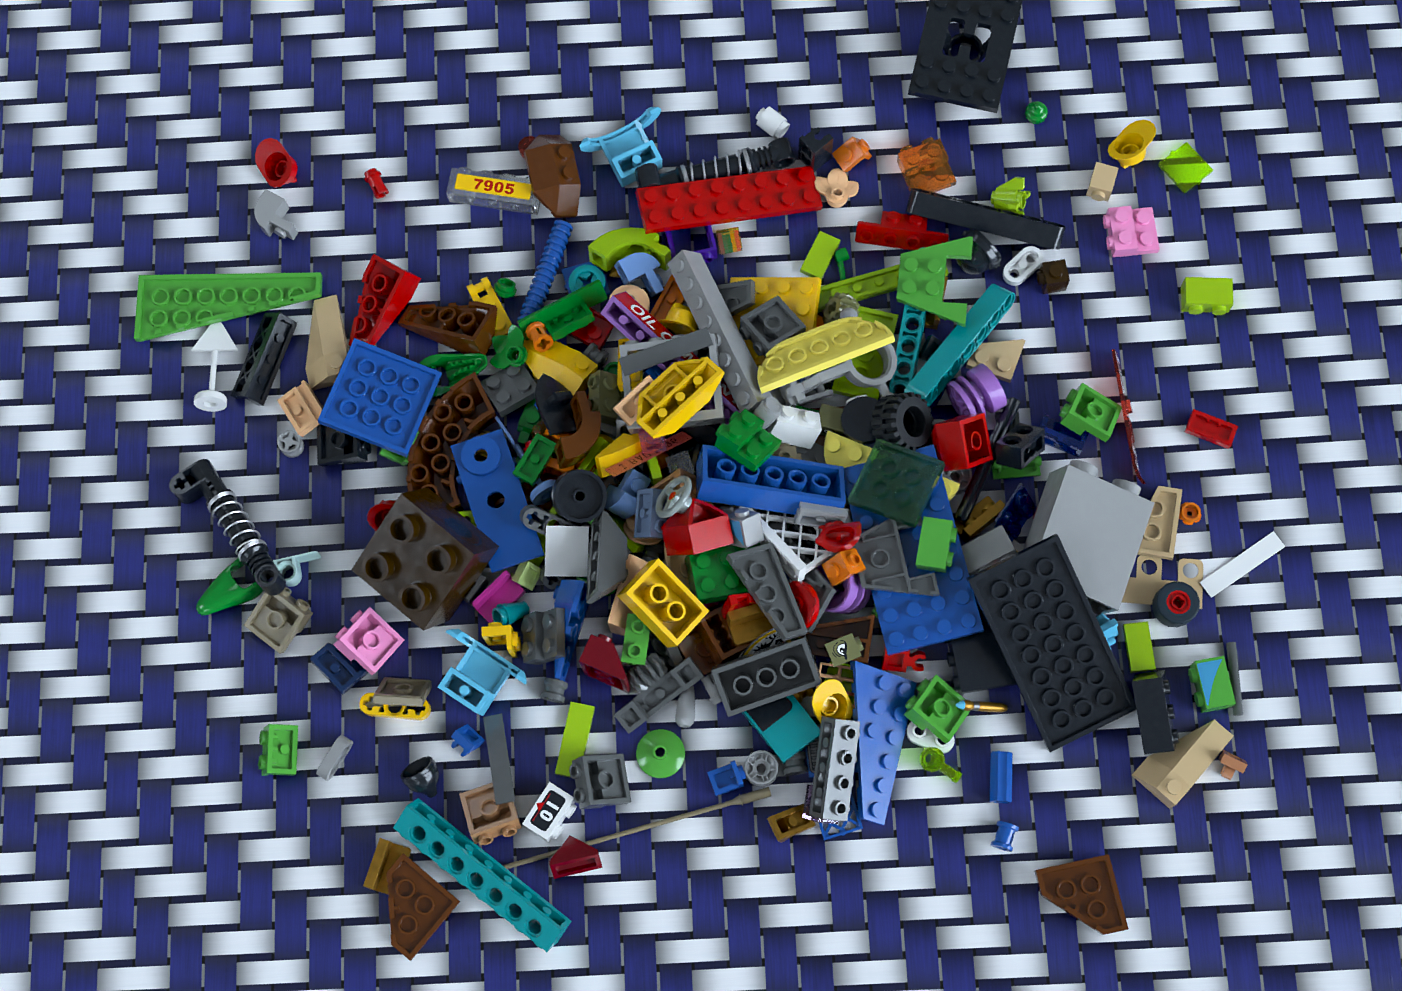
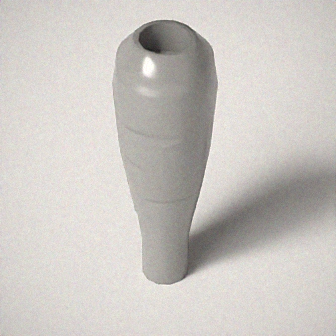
(686, 708)

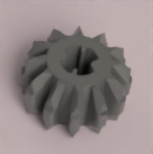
(646, 675)

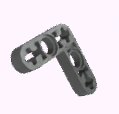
(534, 525)

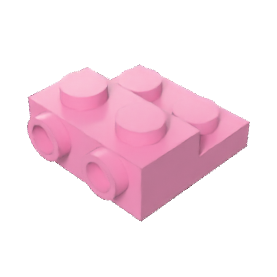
(1130, 231)
(368, 640)

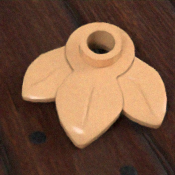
(836, 187)

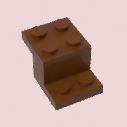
(710, 642)

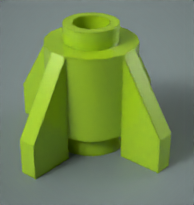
(1010, 195)

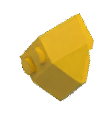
(677, 395)

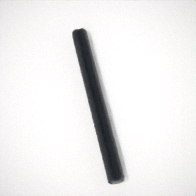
(983, 470)

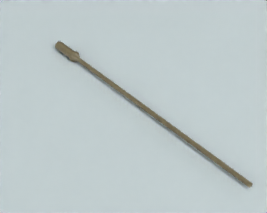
(739, 800)

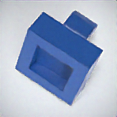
(467, 739)

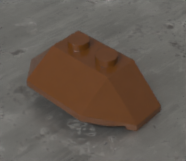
(554, 174)

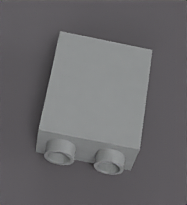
(1097, 526)

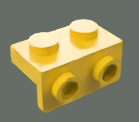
(501, 634)

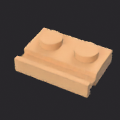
(301, 408)

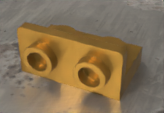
(981, 517)

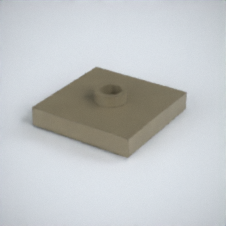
(402, 691)

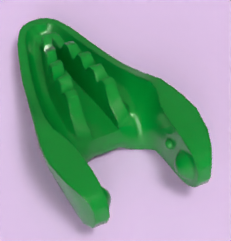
(456, 367)
(225, 592)

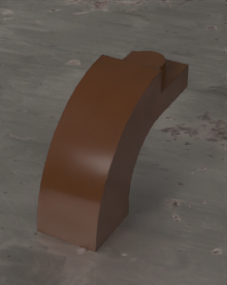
(575, 447)

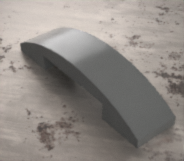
(659, 694)

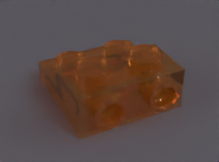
(926, 166)

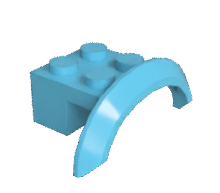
(627, 147)
(478, 675)

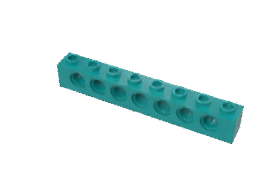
(494, 875)

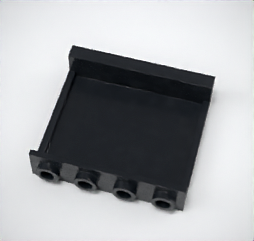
(978, 662)

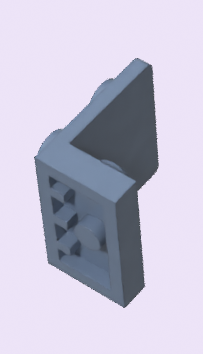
(647, 522)

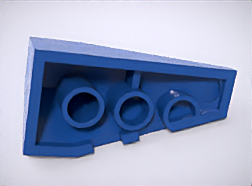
(572, 597)

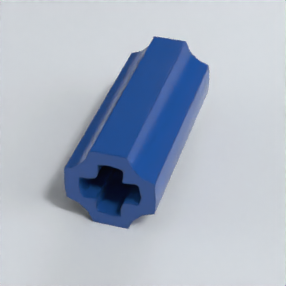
(1001, 777)

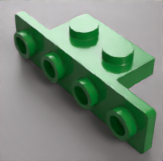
(568, 312)

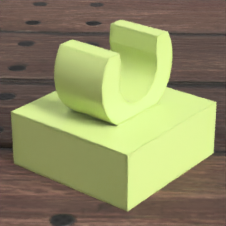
(526, 575)

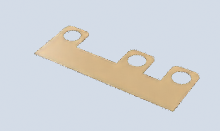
(1144, 587)

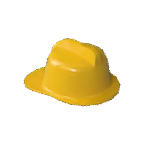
(1131, 143)
(679, 320)
(831, 701)

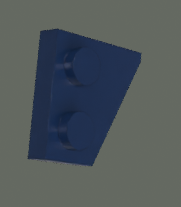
(338, 668)

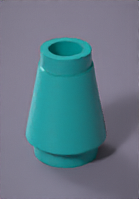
(510, 612)

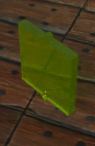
(1185, 167)

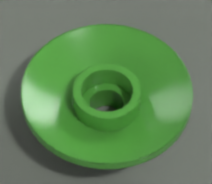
(660, 766)

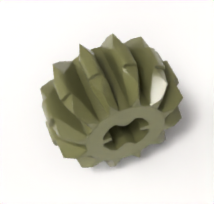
(836, 305)

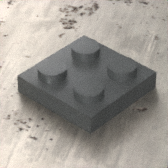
(509, 389)

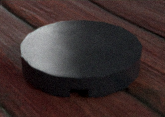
(857, 419)

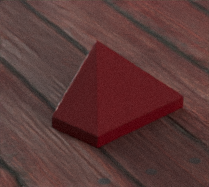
(574, 858)

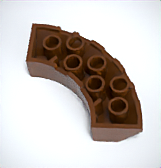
(452, 420)

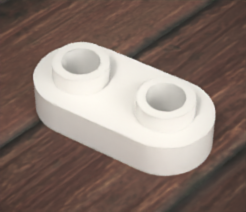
(1021, 266)
(927, 739)

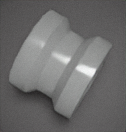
(287, 439)

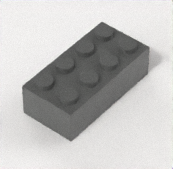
(766, 675)

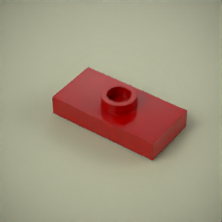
(1211, 429)

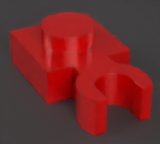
(900, 661)

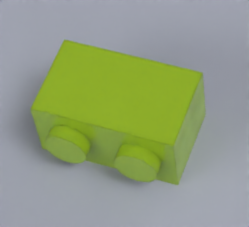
(1206, 295)

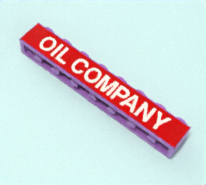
(640, 325)

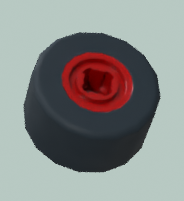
(1167, 607)

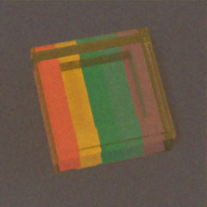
(729, 240)

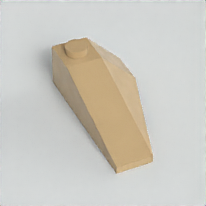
(326, 343)
(1175, 772)

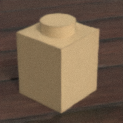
(1102, 182)

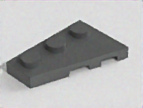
(738, 295)

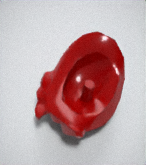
(839, 536)

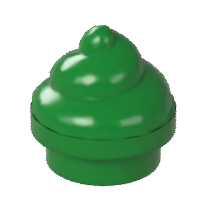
(1036, 112)

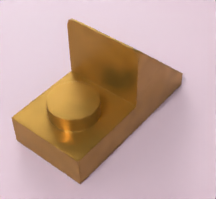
(789, 823)

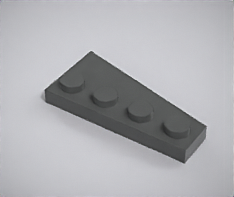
(767, 583)

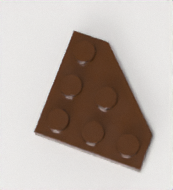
(1086, 892)
(415, 906)

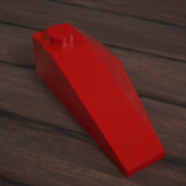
(383, 297)

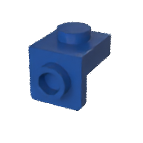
(727, 778)

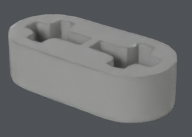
(334, 757)

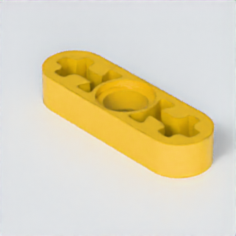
(376, 711)

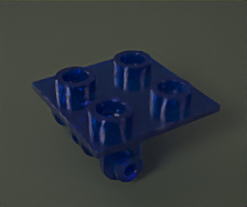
(1016, 512)

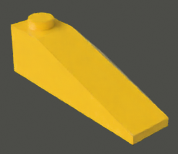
(562, 364)

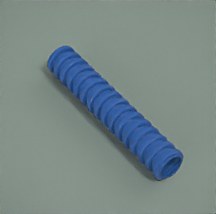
(547, 267)

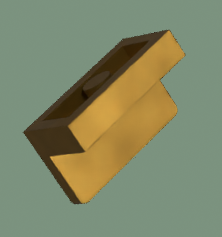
(747, 624)
(383, 859)

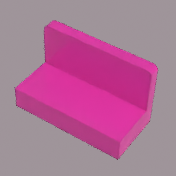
(499, 592)

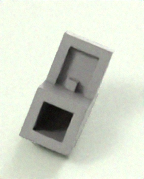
(270, 213)

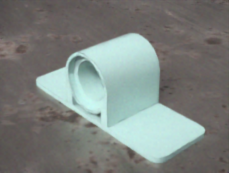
(293, 562)

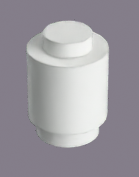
(772, 122)

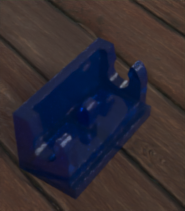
(1061, 437)

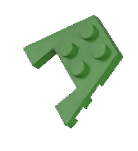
(923, 279)

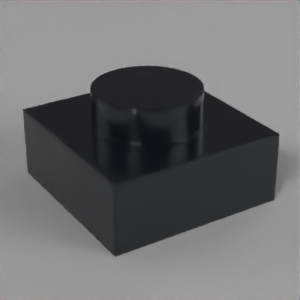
(929, 347)

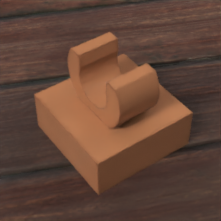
(1231, 764)

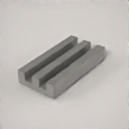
(816, 515)

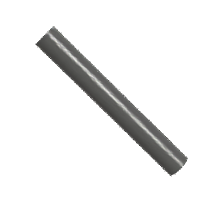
(1234, 677)

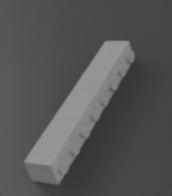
(712, 312)

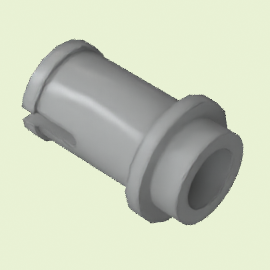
(711, 688)

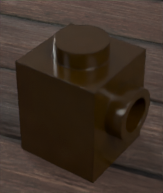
(1053, 276)

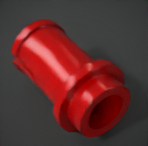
(373, 177)

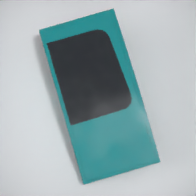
(783, 726)

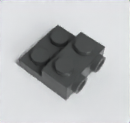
(770, 325)
(543, 636)
(600, 781)

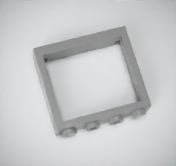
(701, 418)

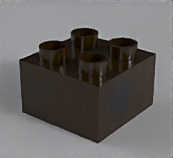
(424, 558)

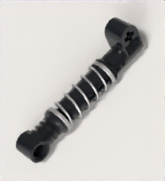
(749, 161)
(223, 503)

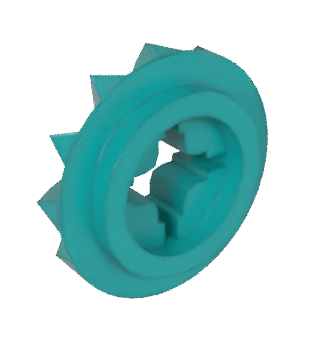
(584, 273)

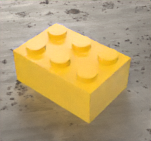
(663, 603)

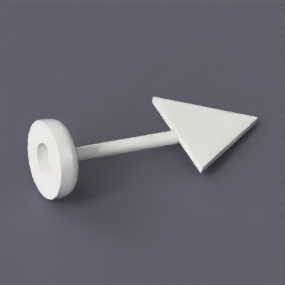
(214, 340)

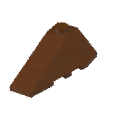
(456, 326)

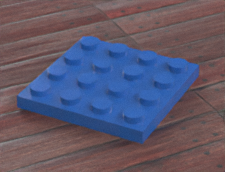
(380, 397)

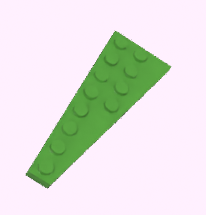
(196, 300)

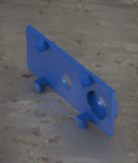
(492, 476)

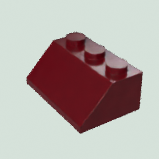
(603, 663)

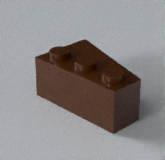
(831, 631)

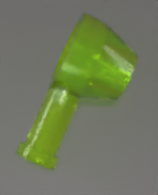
(937, 763)

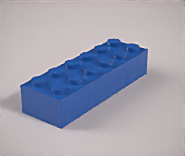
(773, 487)

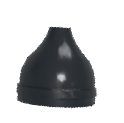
(421, 776)

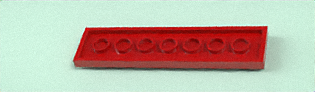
(728, 199)

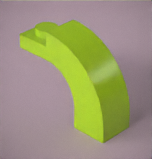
(623, 242)

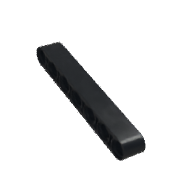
(985, 218)

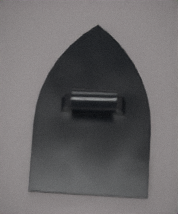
(554, 406)

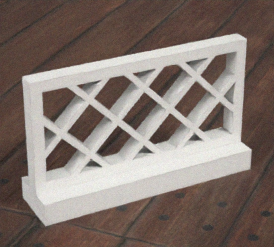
(790, 562)

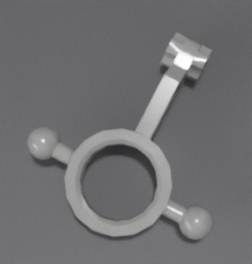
(795, 392)

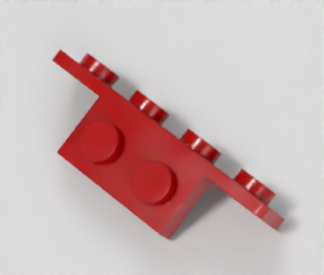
(899, 231)

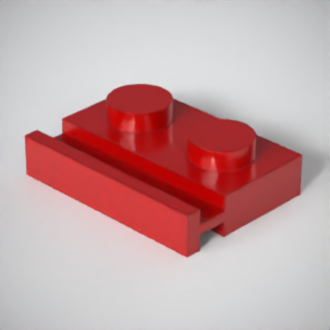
(594, 332)

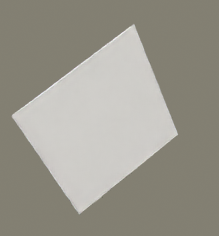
(566, 551)

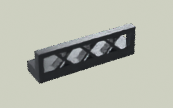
(264, 358)

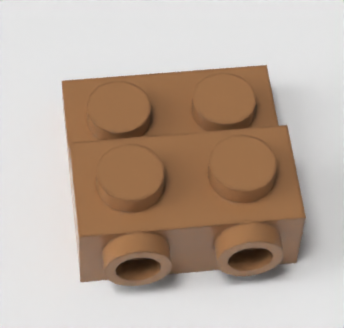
(486, 818)

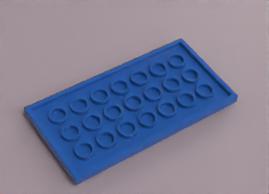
(914, 619)

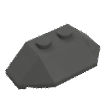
(606, 558)

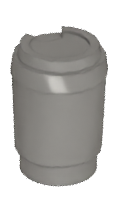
(768, 411)

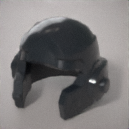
(984, 254)

